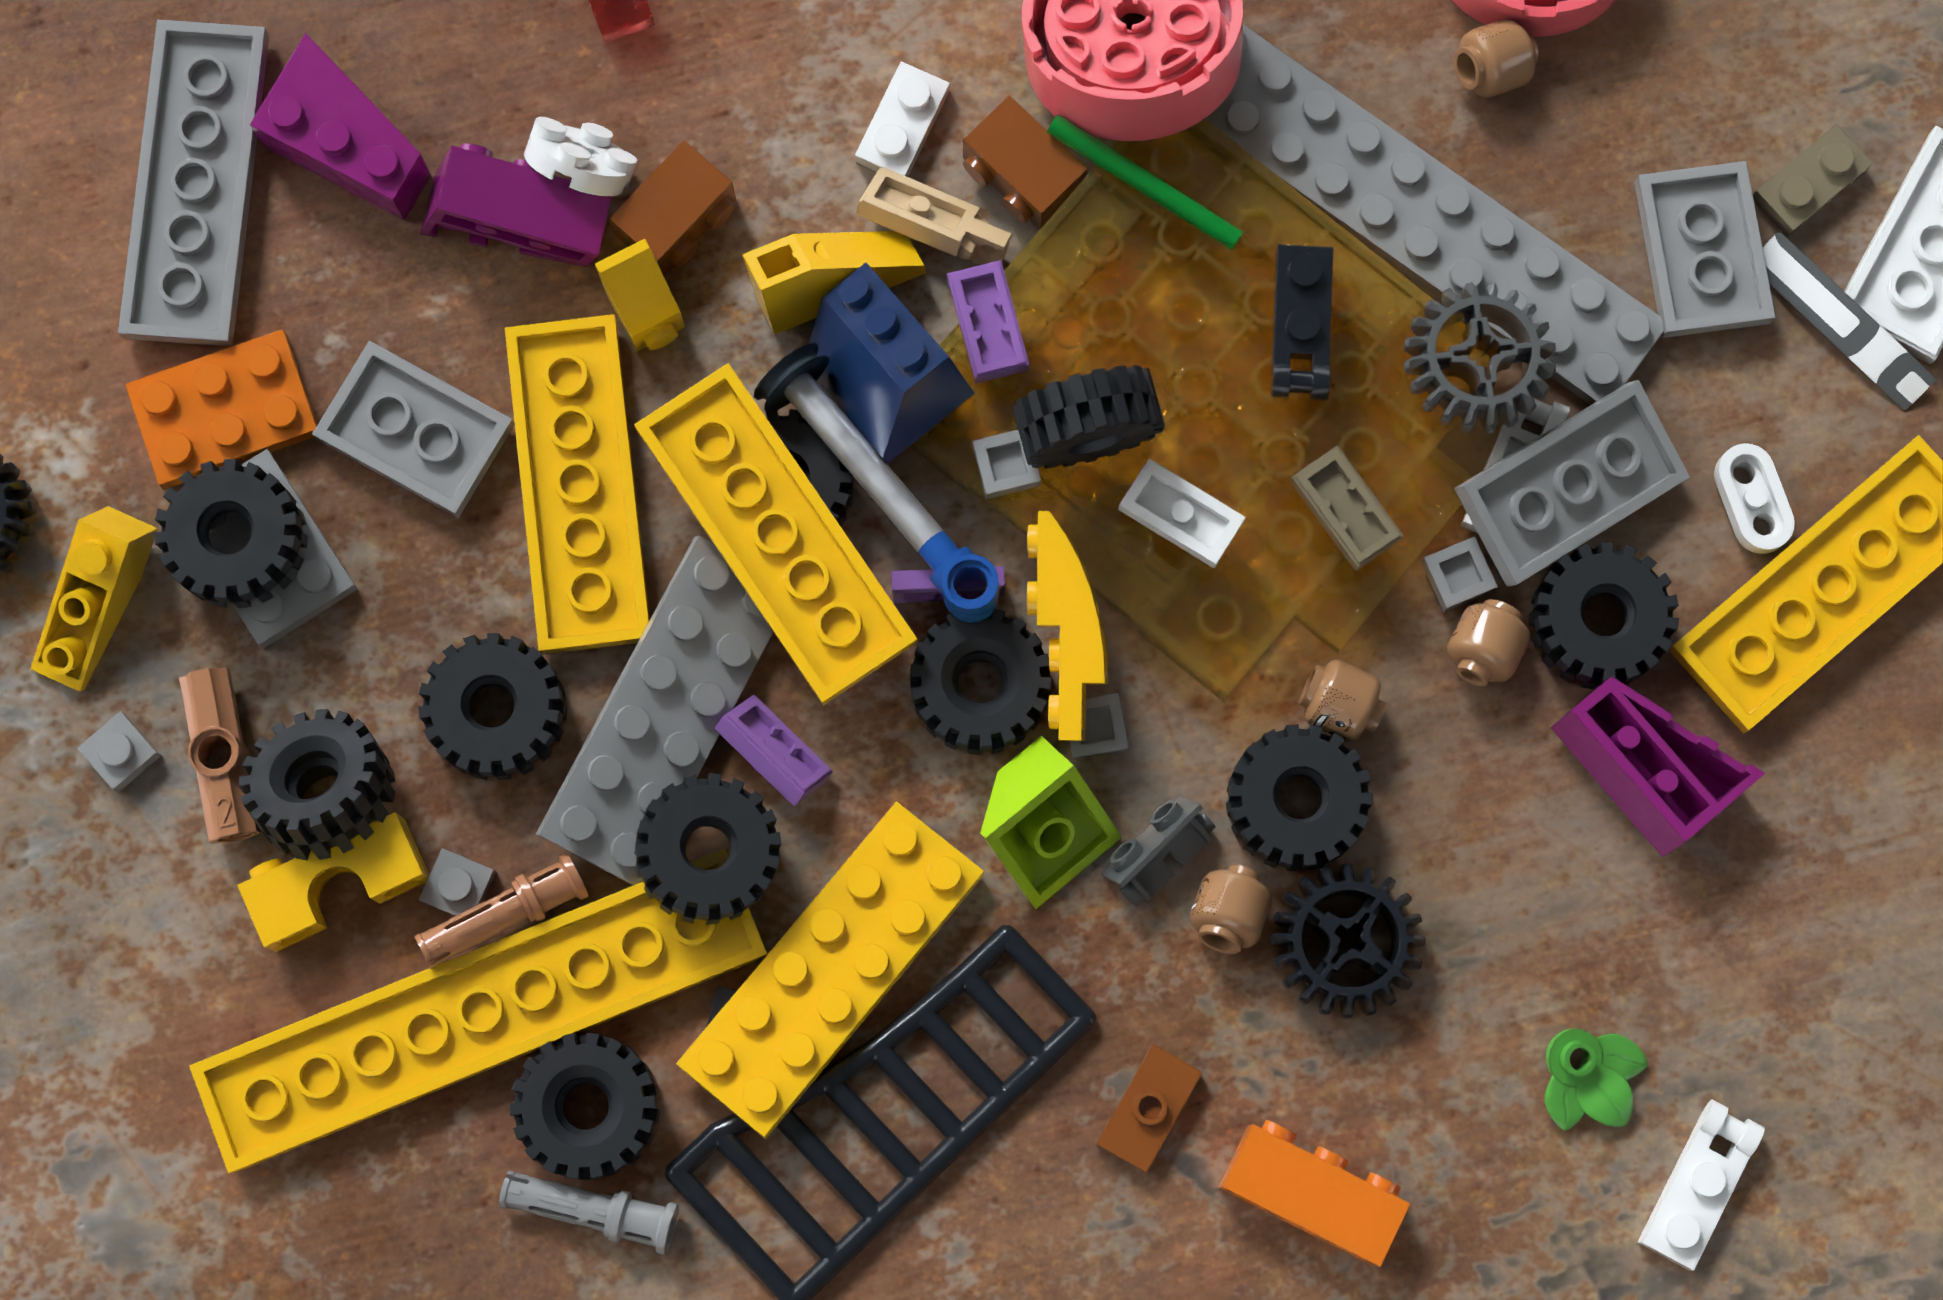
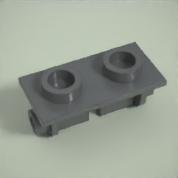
(1138, 863)

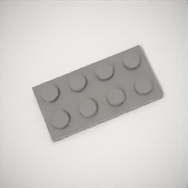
(1572, 483)

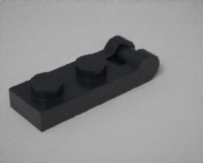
(1302, 320)

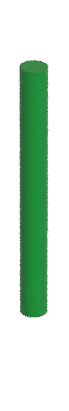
(1145, 182)

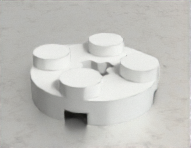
(581, 153)

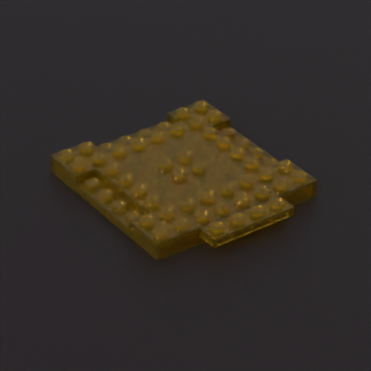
(1141, 287)

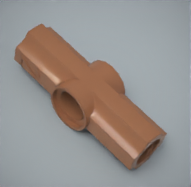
(212, 720)

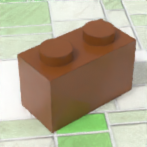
(1021, 163)
(675, 207)

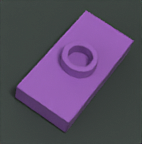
(988, 321)
(916, 586)
(773, 750)

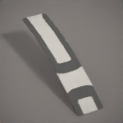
(1845, 322)

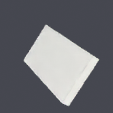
(1903, 265)

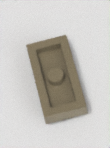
(1812, 180)

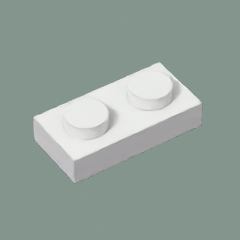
(903, 120)
(1181, 513)

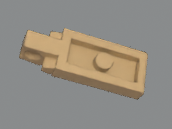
(932, 218)

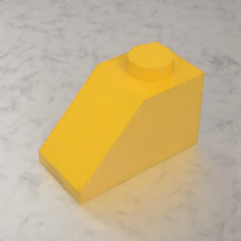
(641, 296)

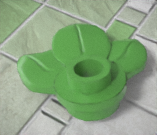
(1597, 1084)

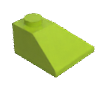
(1045, 821)

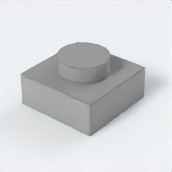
(1004, 465)
(1459, 574)
(1104, 728)
(119, 751)
(456, 883)

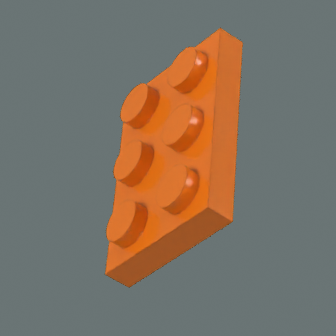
(222, 407)

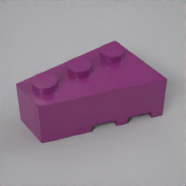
(338, 133)
(514, 206)
(1652, 765)

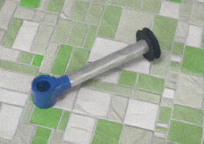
(795, 382)

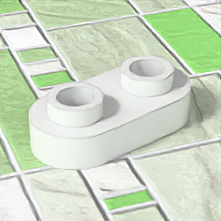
(1759, 498)

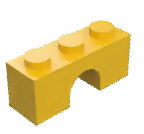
(287, 895)

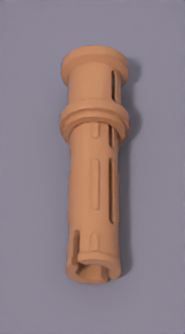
(526, 900)

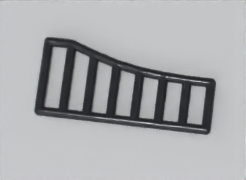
(832, 1082)

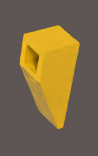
(803, 267)
(92, 594)

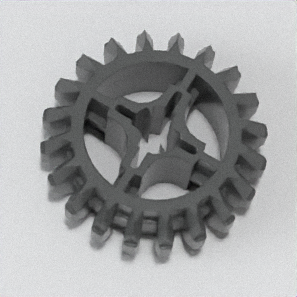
(1476, 313)

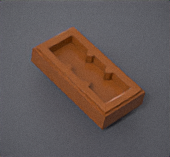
(1149, 1108)

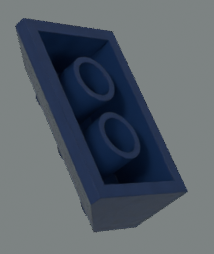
(884, 364)

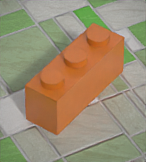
(1315, 1192)

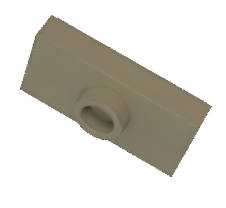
(1346, 508)

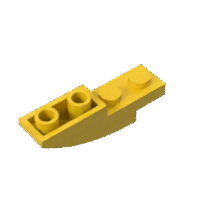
(1066, 601)

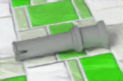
(615, 1215)

